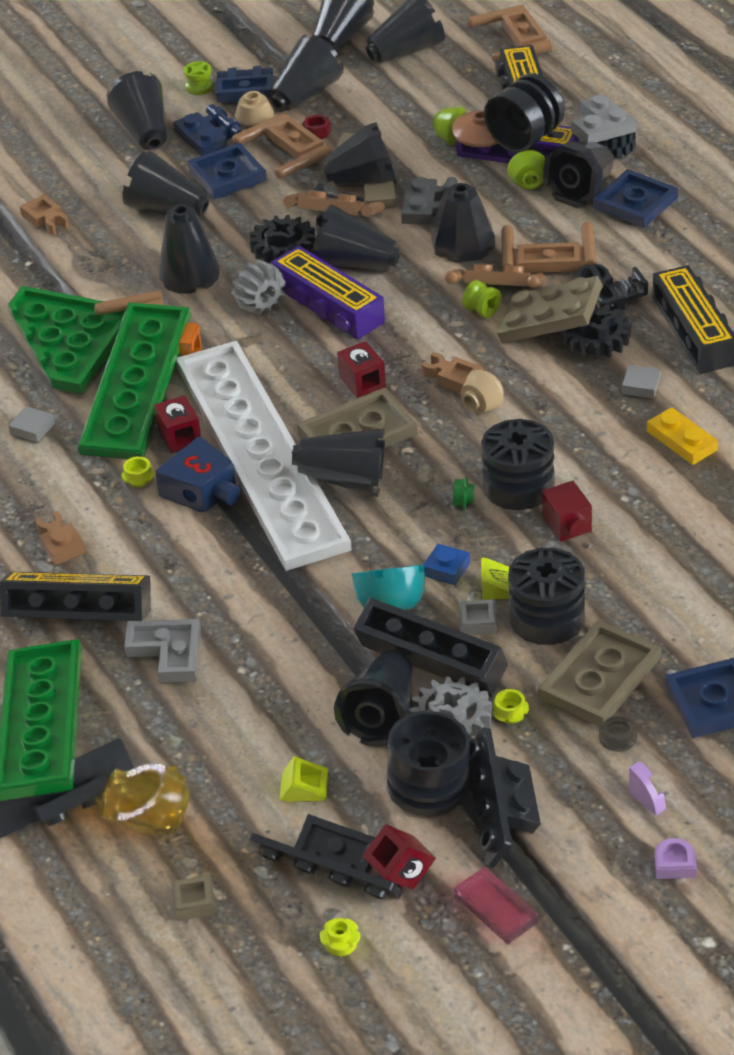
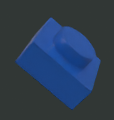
(446, 564)

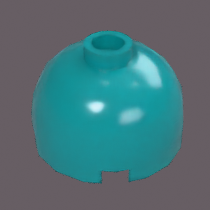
(394, 586)

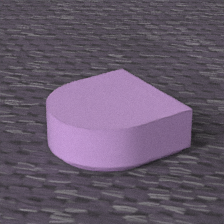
(675, 859)

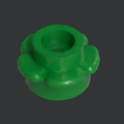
(463, 493)

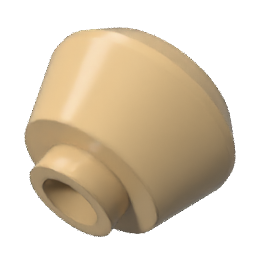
(253, 109)
(482, 392)

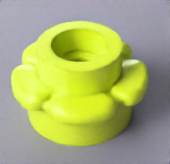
(137, 471)
(510, 706)
(337, 943)

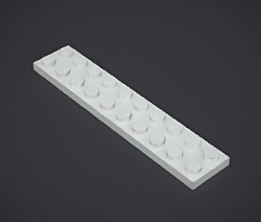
(260, 447)

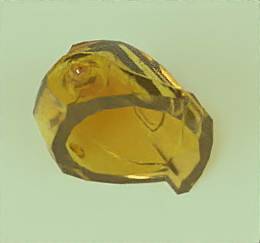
(146, 799)

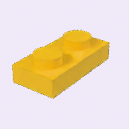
(682, 436)

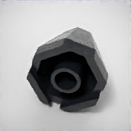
(360, 160)
(577, 171)
(462, 225)

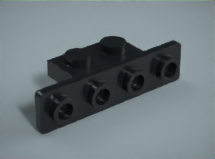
(90, 779)
(501, 797)
(330, 850)

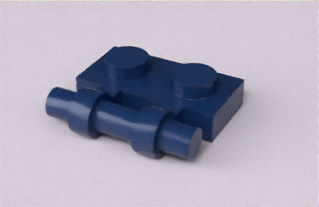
(235, 83)
(202, 132)

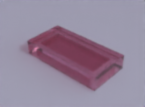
(496, 905)

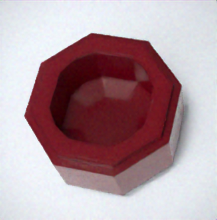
(318, 125)

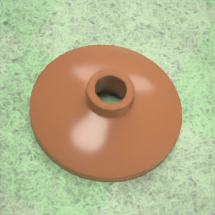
(472, 130)

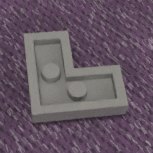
(602, 120)
(172, 640)

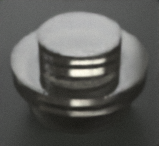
(618, 734)

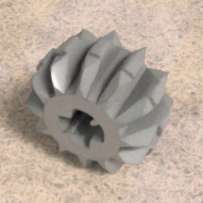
(258, 287)

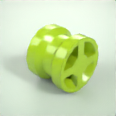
(198, 78)
(481, 299)

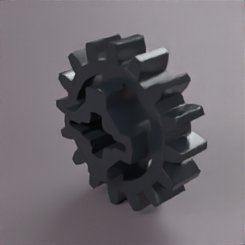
(280, 236)
(603, 334)

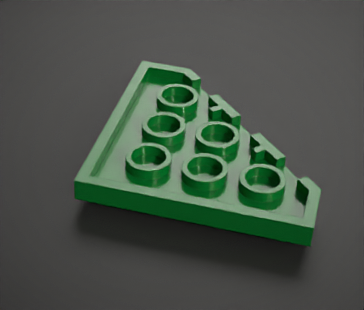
(65, 335)

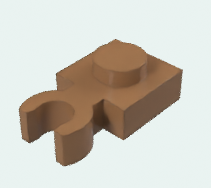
(44, 212)
(449, 374)
(60, 540)

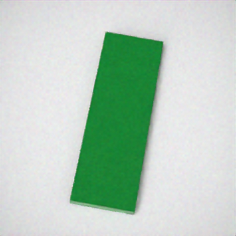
(134, 381)
(39, 719)

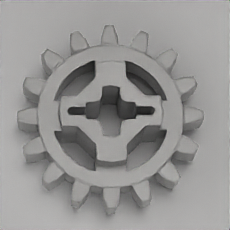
(456, 700)

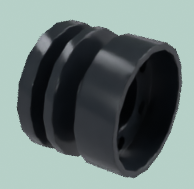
(524, 112)
(517, 463)
(546, 596)
(428, 763)

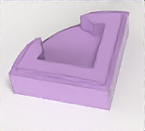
(643, 790)

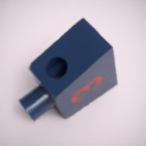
(198, 477)

